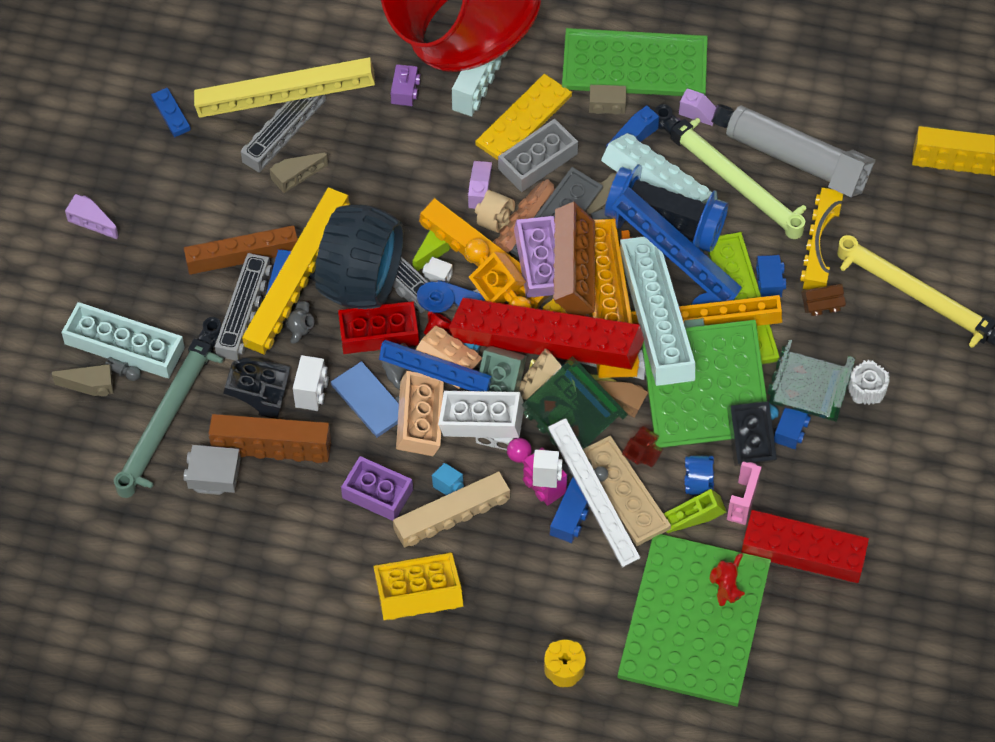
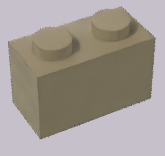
(607, 99)

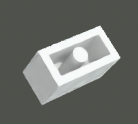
(547, 468)

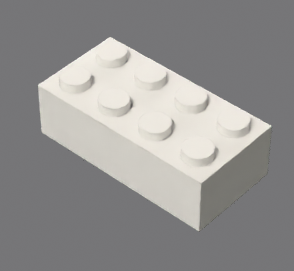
(481, 414)

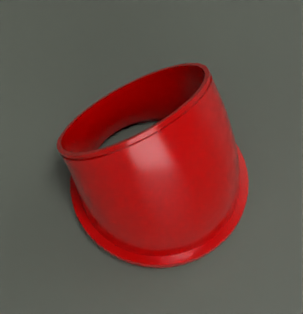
(477, 37)

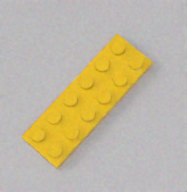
(524, 116)

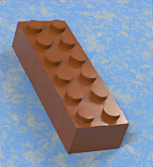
(574, 260)
(272, 437)

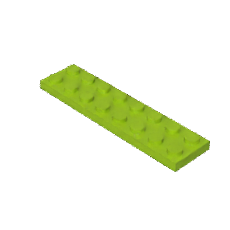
(733, 259)

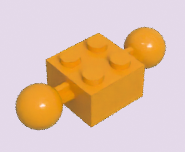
(496, 276)

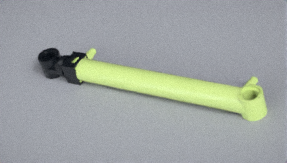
(683, 134)

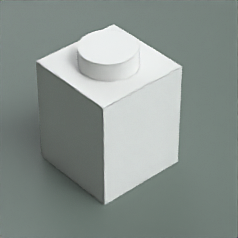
(438, 270)

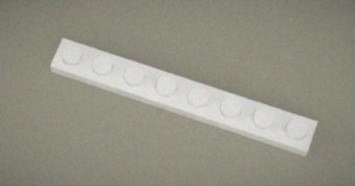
(594, 493)

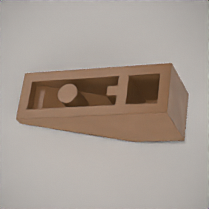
(626, 395)

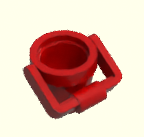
(438, 320)

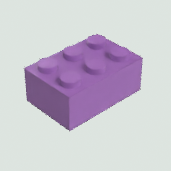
(377, 488)

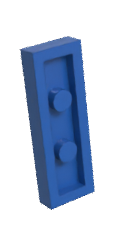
(170, 112)

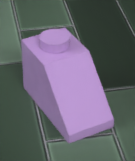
(697, 105)

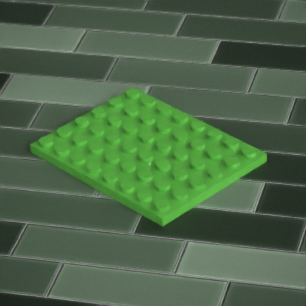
(681, 632)

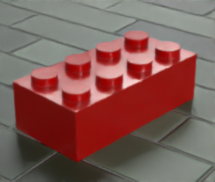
(367, 328)

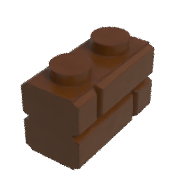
(823, 298)

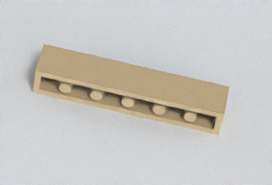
(451, 509)

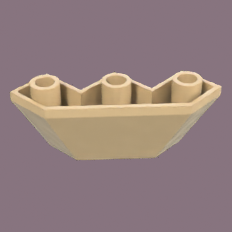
(538, 373)

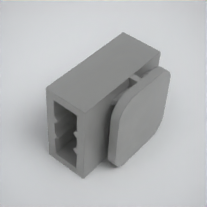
(212, 469)

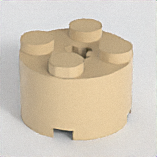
(494, 211)

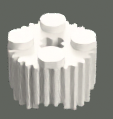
(868, 383)

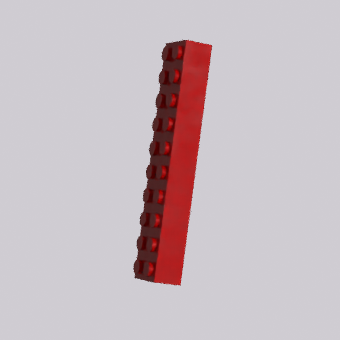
(536, 329)

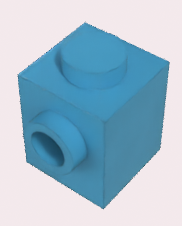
(447, 479)

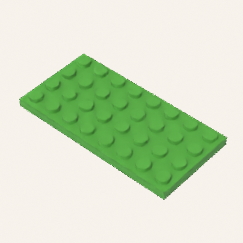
(635, 60)

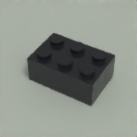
(751, 433)

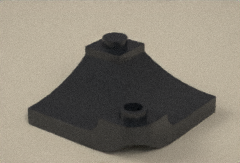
(258, 384)

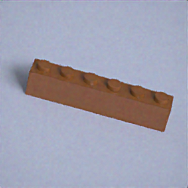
(234, 250)

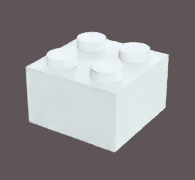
(310, 382)

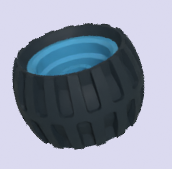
(359, 256)

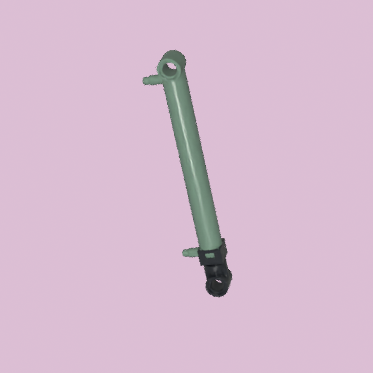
(199, 354)

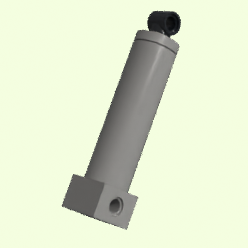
(843, 169)

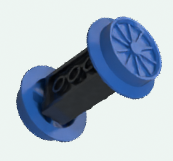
(691, 217)

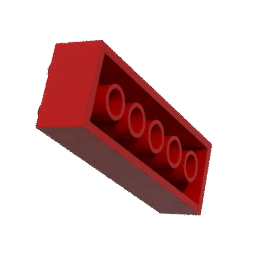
(805, 546)

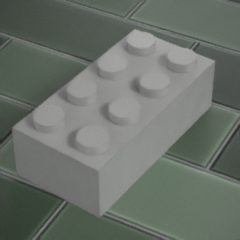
(538, 155)

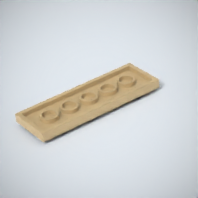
(627, 493)

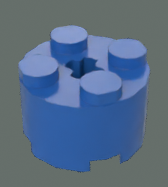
(699, 474)

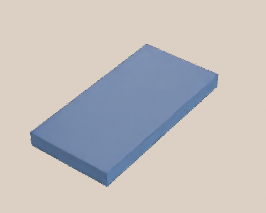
(367, 398)

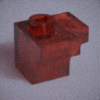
(642, 448)

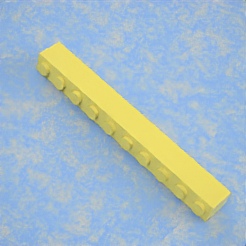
(284, 87)

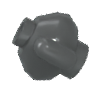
(300, 321)

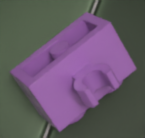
(404, 85)

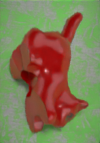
(725, 576)

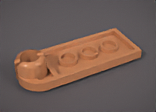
(527, 209)

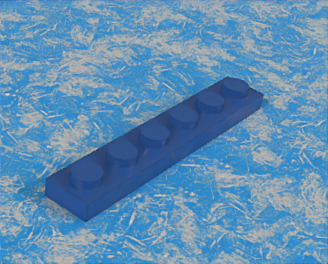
(434, 367)

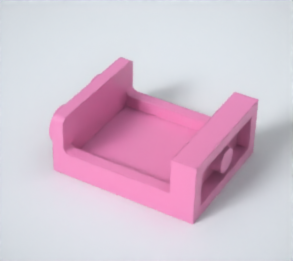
(740, 507)

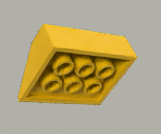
(418, 586)

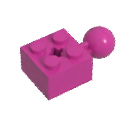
(520, 451)

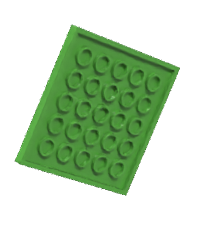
(725, 375)

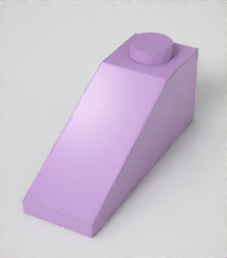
(479, 182)
(87, 214)

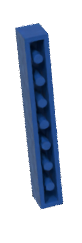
(676, 246)

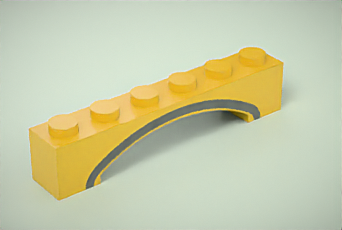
(829, 206)

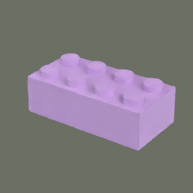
(536, 254)

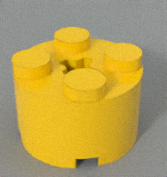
(564, 652)

